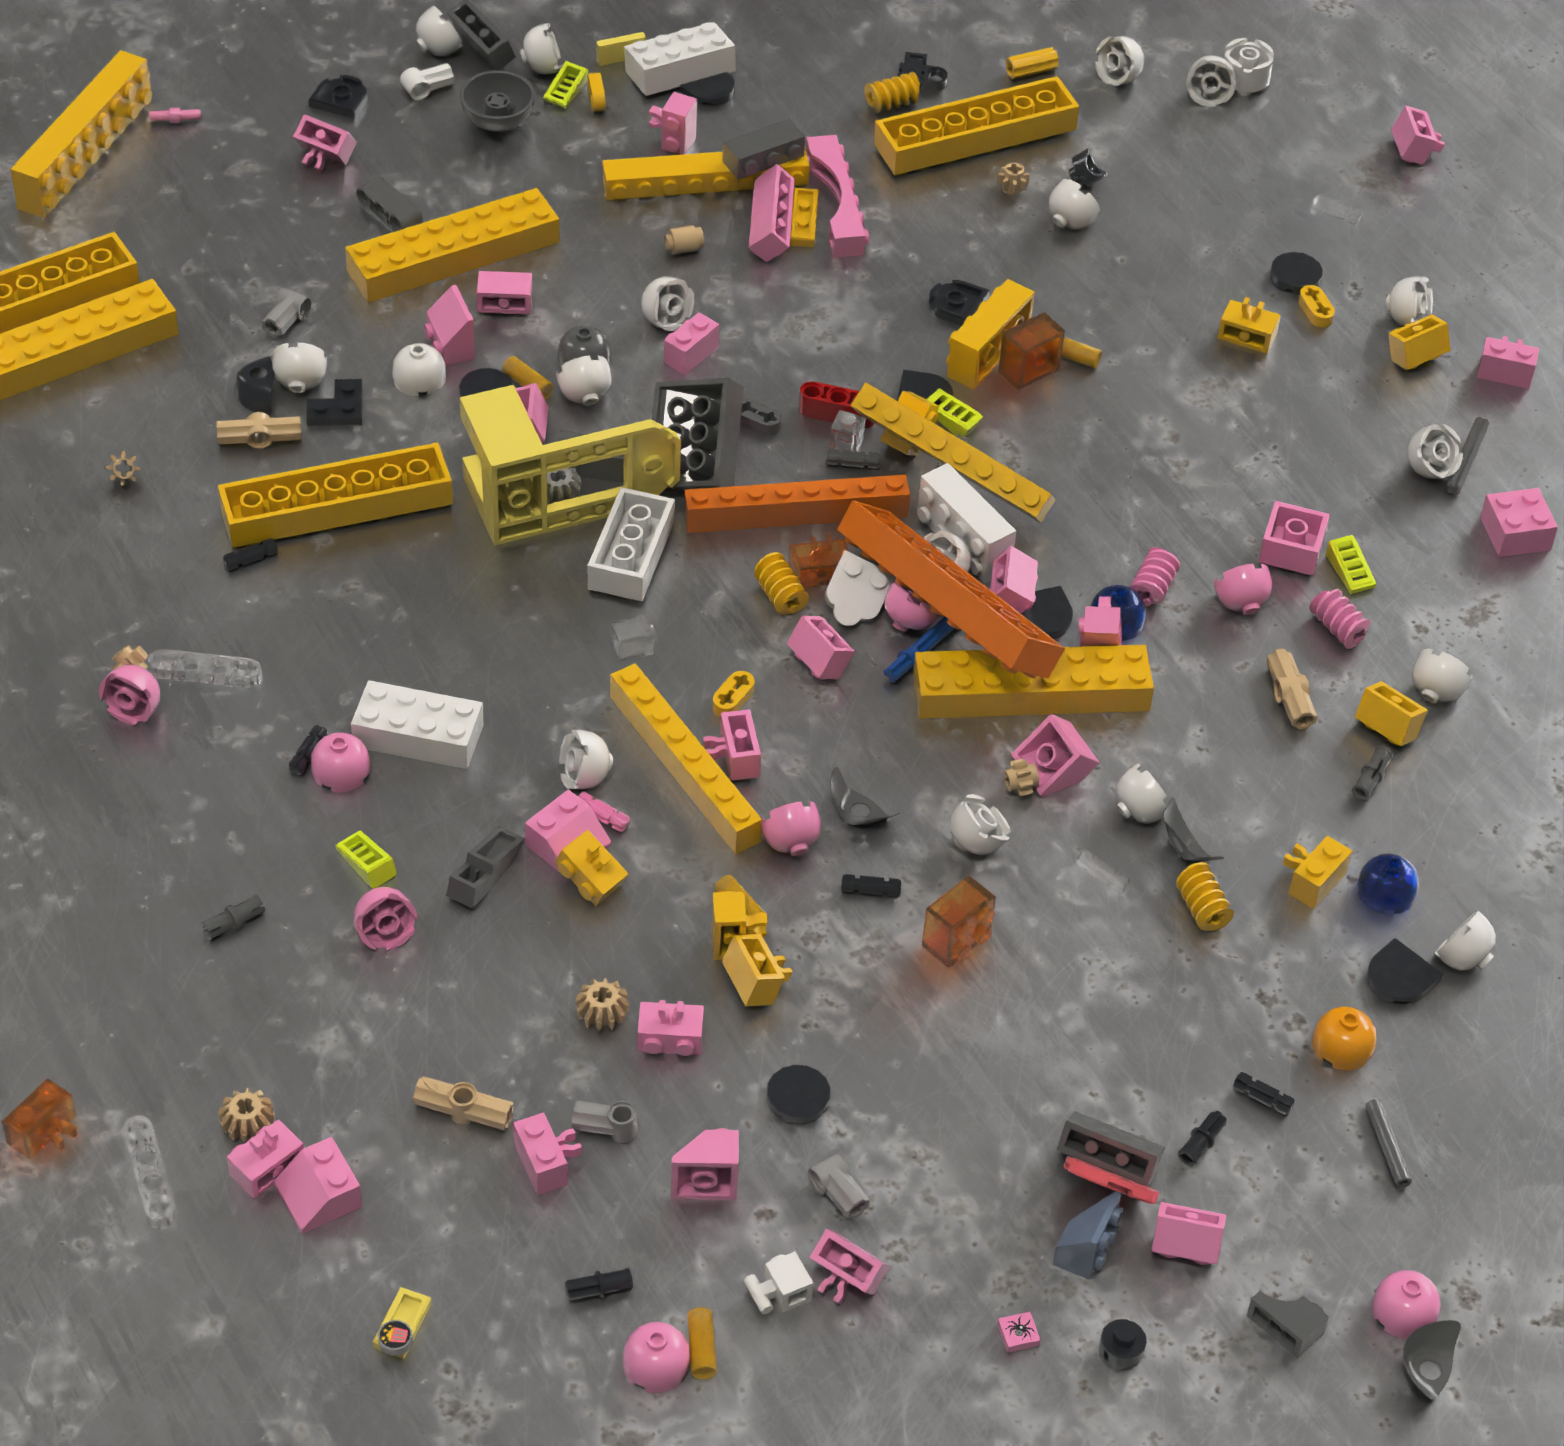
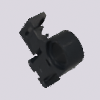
(917, 63)

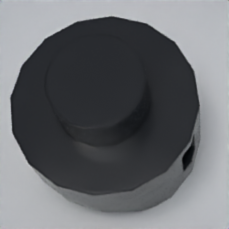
(1085, 169)
(1124, 1344)

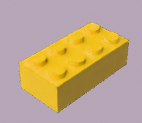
(978, 342)

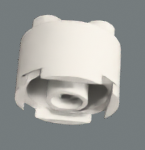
(1251, 64)

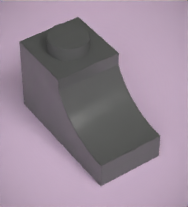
(1290, 1323)

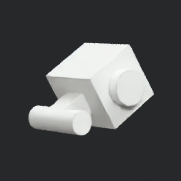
(784, 1281)

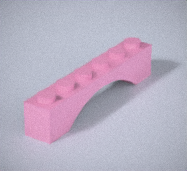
(846, 227)

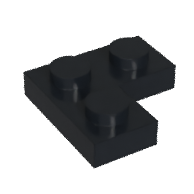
(340, 410)

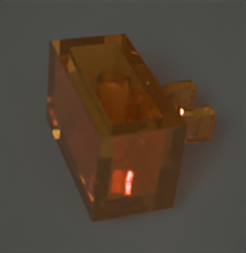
(815, 560)
(40, 1119)

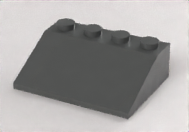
(708, 424)

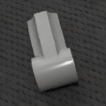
(288, 309)
(607, 1119)
(835, 1179)

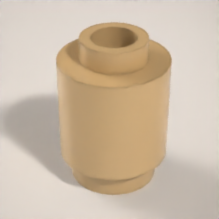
(684, 239)

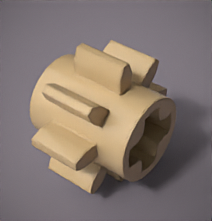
(1013, 178)
(127, 474)
(130, 656)
(1021, 777)

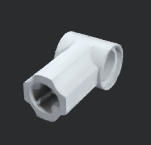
(420, 83)

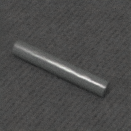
(1388, 1143)

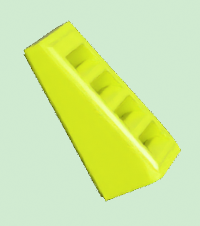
(567, 71)
(964, 412)
(1348, 548)
(369, 860)

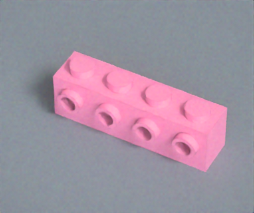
(771, 213)

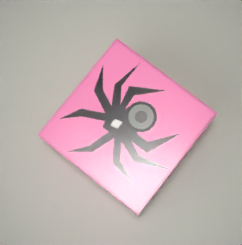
(1018, 1332)

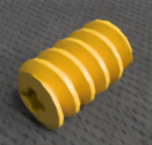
(892, 91)
(780, 584)
(1204, 897)

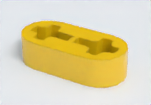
(596, 92)
(1321, 304)
(728, 691)

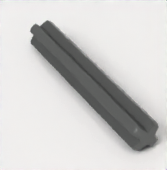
(1469, 452)

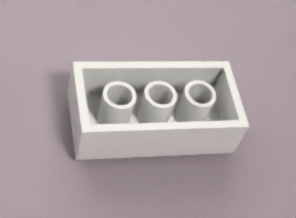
(679, 58)
(956, 507)
(631, 544)
(418, 724)

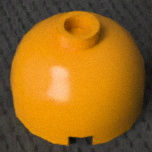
(1344, 1038)

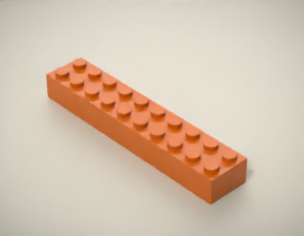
(950, 591)

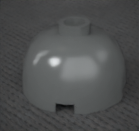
(583, 342)

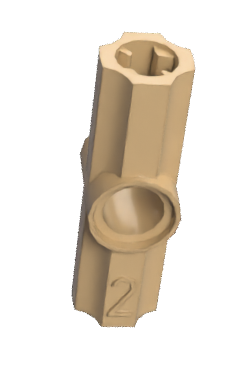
(258, 430)
(1291, 689)
(477, 1106)

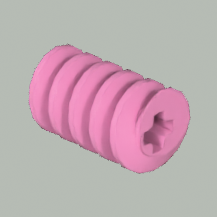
(1155, 575)
(1340, 617)

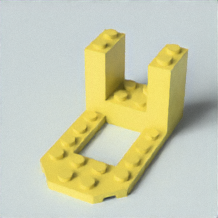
(512, 466)

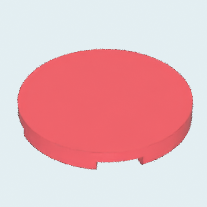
(1111, 1180)

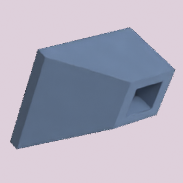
(1087, 1237)

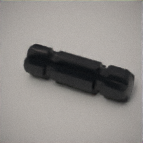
(250, 554)
(303, 755)
(871, 885)
(1263, 1093)

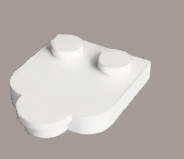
(856, 590)

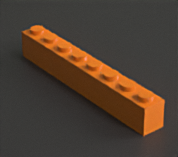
(791, 502)

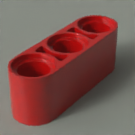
(824, 401)

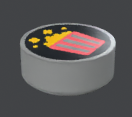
(395, 1337)

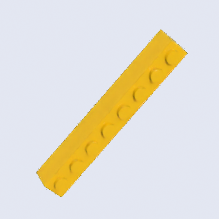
(683, 175)
(950, 449)
(685, 758)

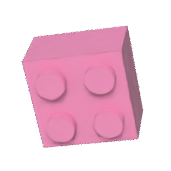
(1518, 522)
(1294, 538)

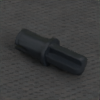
(1202, 1138)
(599, 1284)

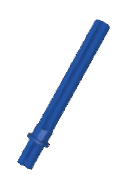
(906, 657)

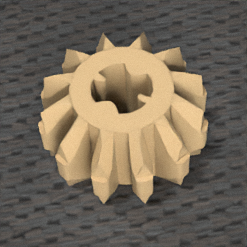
(602, 1004)
(245, 1114)

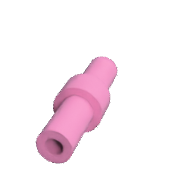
(175, 115)

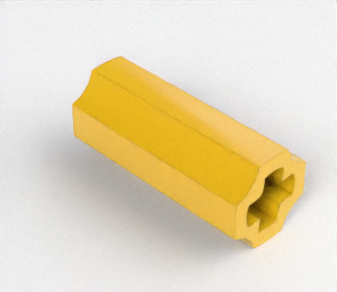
(1032, 63)

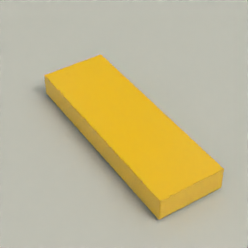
(804, 217)

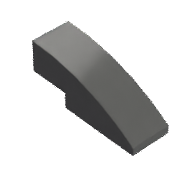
(484, 866)

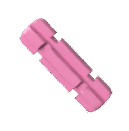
(606, 813)

